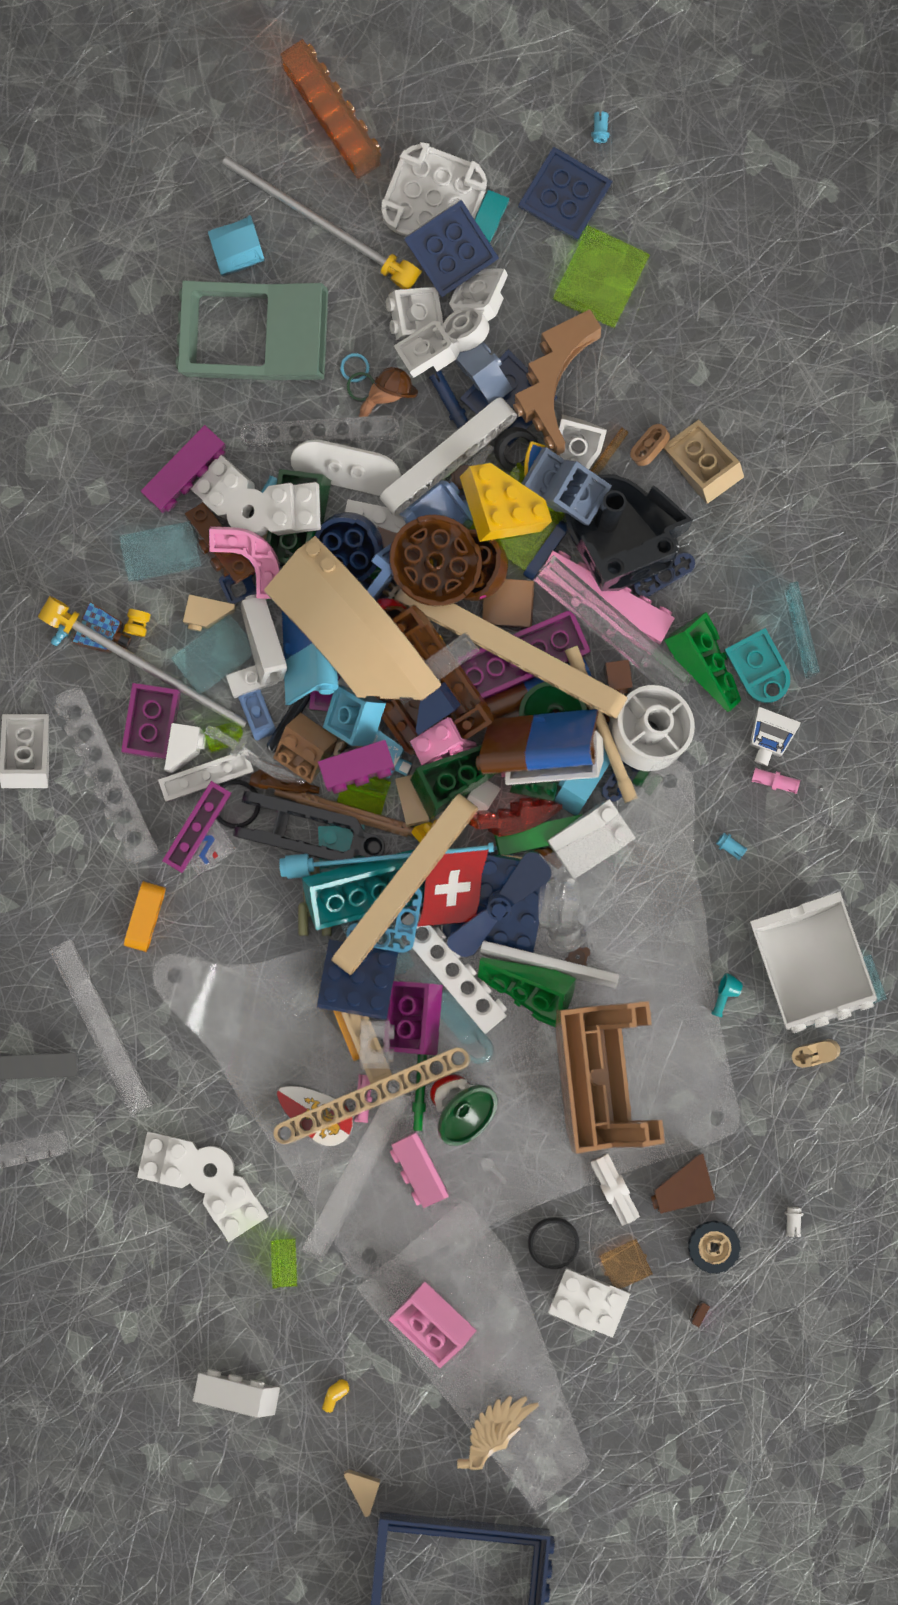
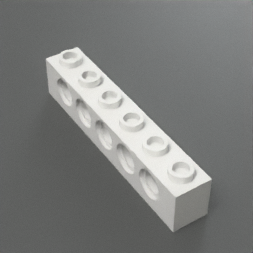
(484, 1020)

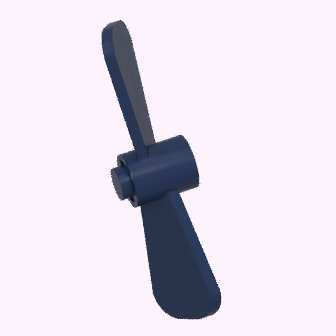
(527, 877)

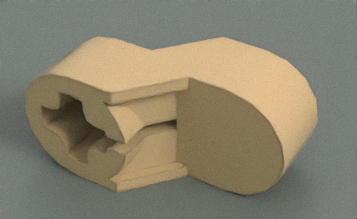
(827, 1051)

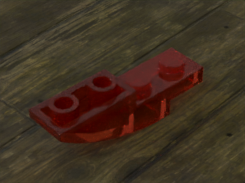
(519, 818)

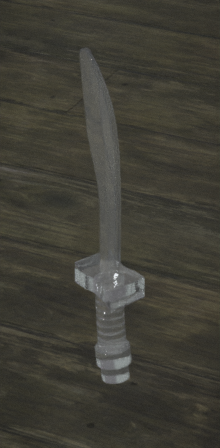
(238, 748)

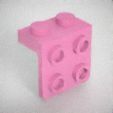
(440, 742)

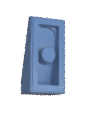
(257, 714)

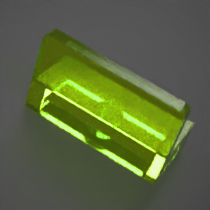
(367, 797)
(284, 1263)

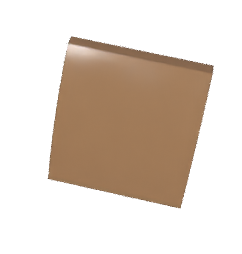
(510, 604)

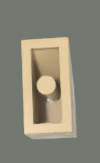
(205, 612)

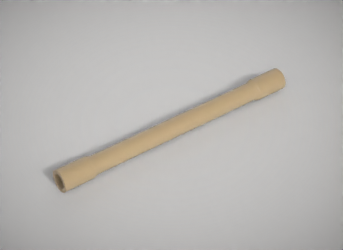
(624, 782)

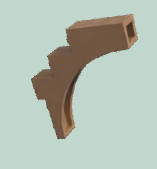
(559, 347)

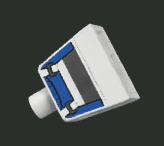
(771, 734)

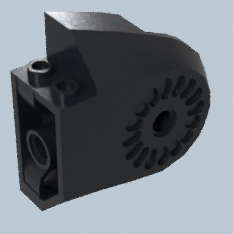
(629, 534)

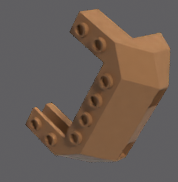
(596, 1077)

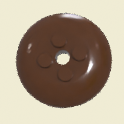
(447, 543)

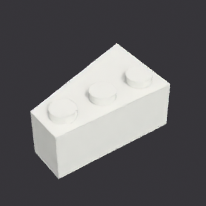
(236, 1394)

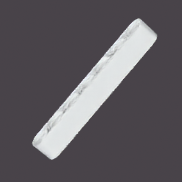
(448, 456)

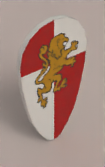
(301, 1100)

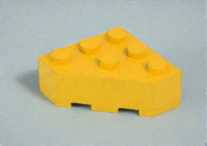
(502, 504)

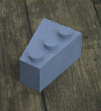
(484, 372)

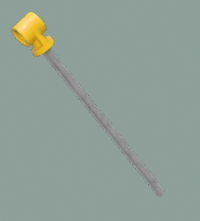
(403, 273)
(56, 613)

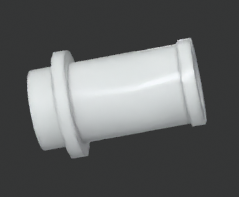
(793, 1221)

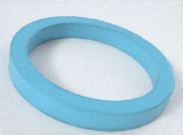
(354, 355)

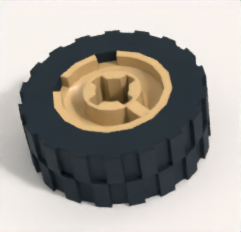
(700, 1246)

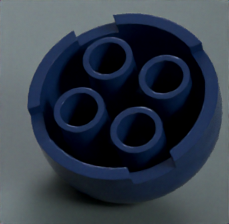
(352, 541)

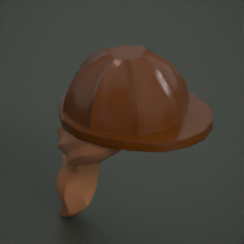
(387, 388)

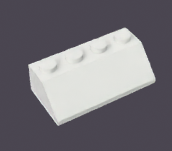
(561, 773)

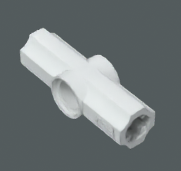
(614, 1189)

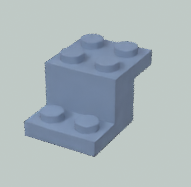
(566, 485)

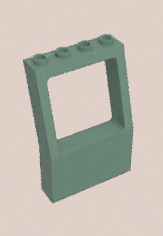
(293, 330)

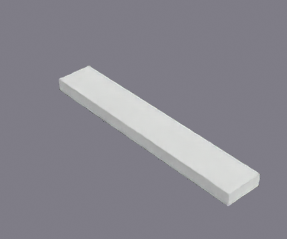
(572, 969)

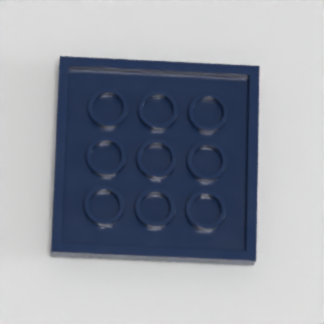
(522, 924)

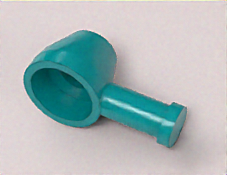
(728, 987)

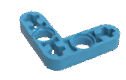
(400, 928)

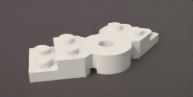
(467, 327)
(278, 509)
(226, 1195)

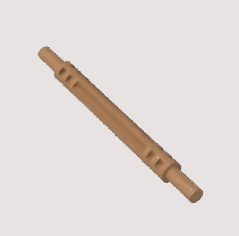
(364, 817)

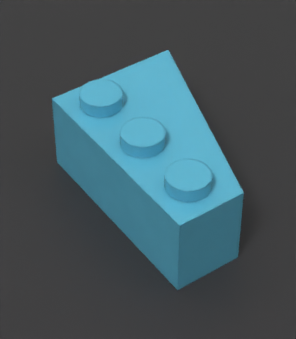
(577, 791)

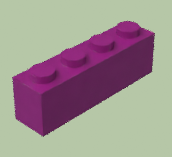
(183, 469)
(196, 827)

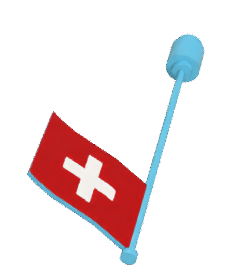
(450, 888)

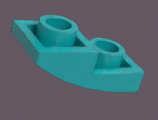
(491, 213)

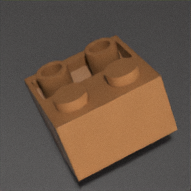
(303, 746)

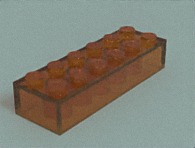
(331, 109)

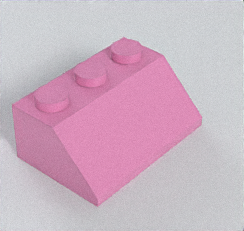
(419, 1170)
(432, 1325)

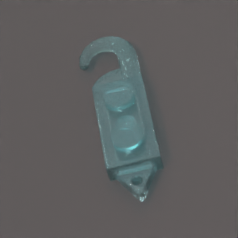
(464, 1026)

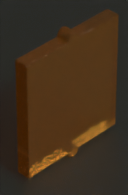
(626, 1264)

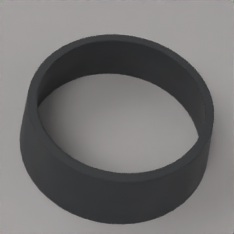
(547, 1221)

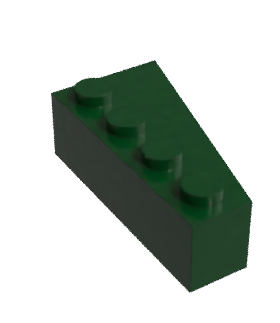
(446, 778)

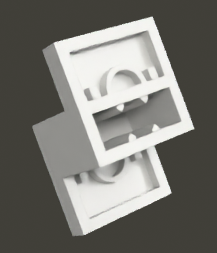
(589, 1303)

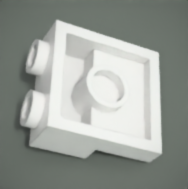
(412, 310)

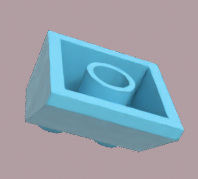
(353, 718)

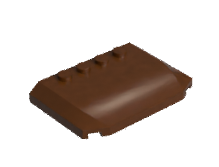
(402, 719)

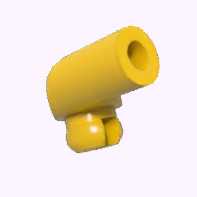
(335, 1393)

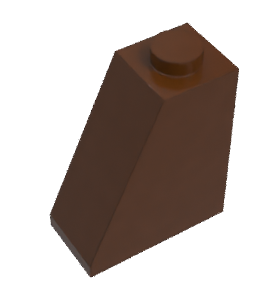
(685, 1187)

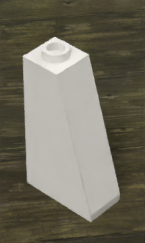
(263, 640)

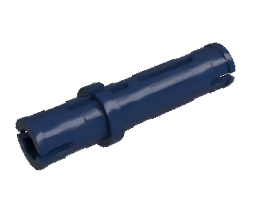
(456, 413)

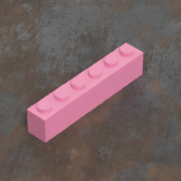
(639, 611)

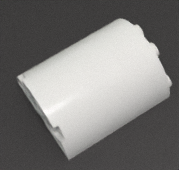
(814, 963)

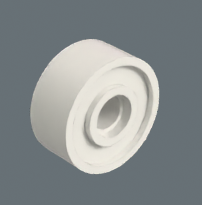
(641, 744)

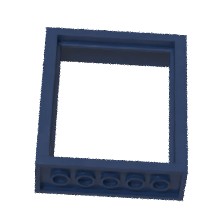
(471, 1530)

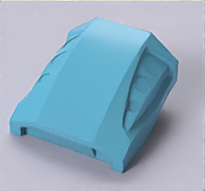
(236, 246)

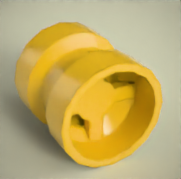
(137, 617)

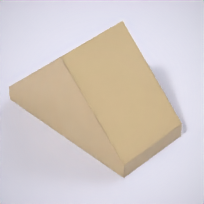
(363, 1488)

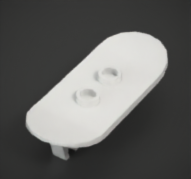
(346, 465)

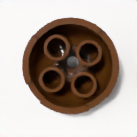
(495, 569)

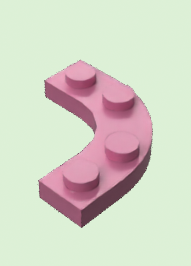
(252, 547)

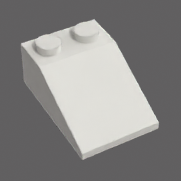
(24, 751)
(584, 825)

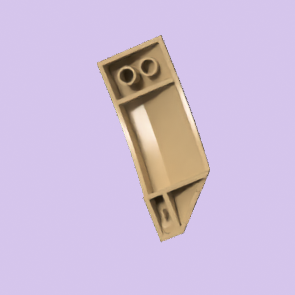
(349, 626)

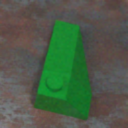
(699, 654)
(534, 987)

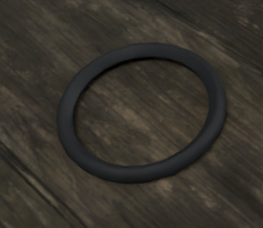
(256, 811)

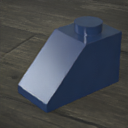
(435, 707)

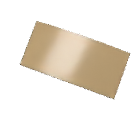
(410, 803)

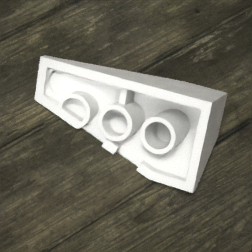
(581, 440)

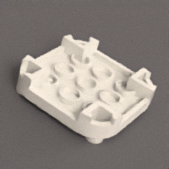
(427, 185)

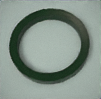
(348, 385)

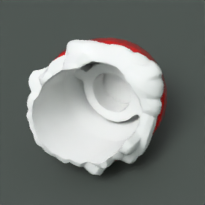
(446, 1088)

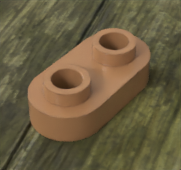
(650, 445)

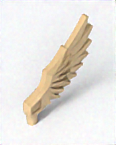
(495, 1430)

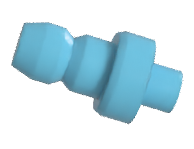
(56, 640)

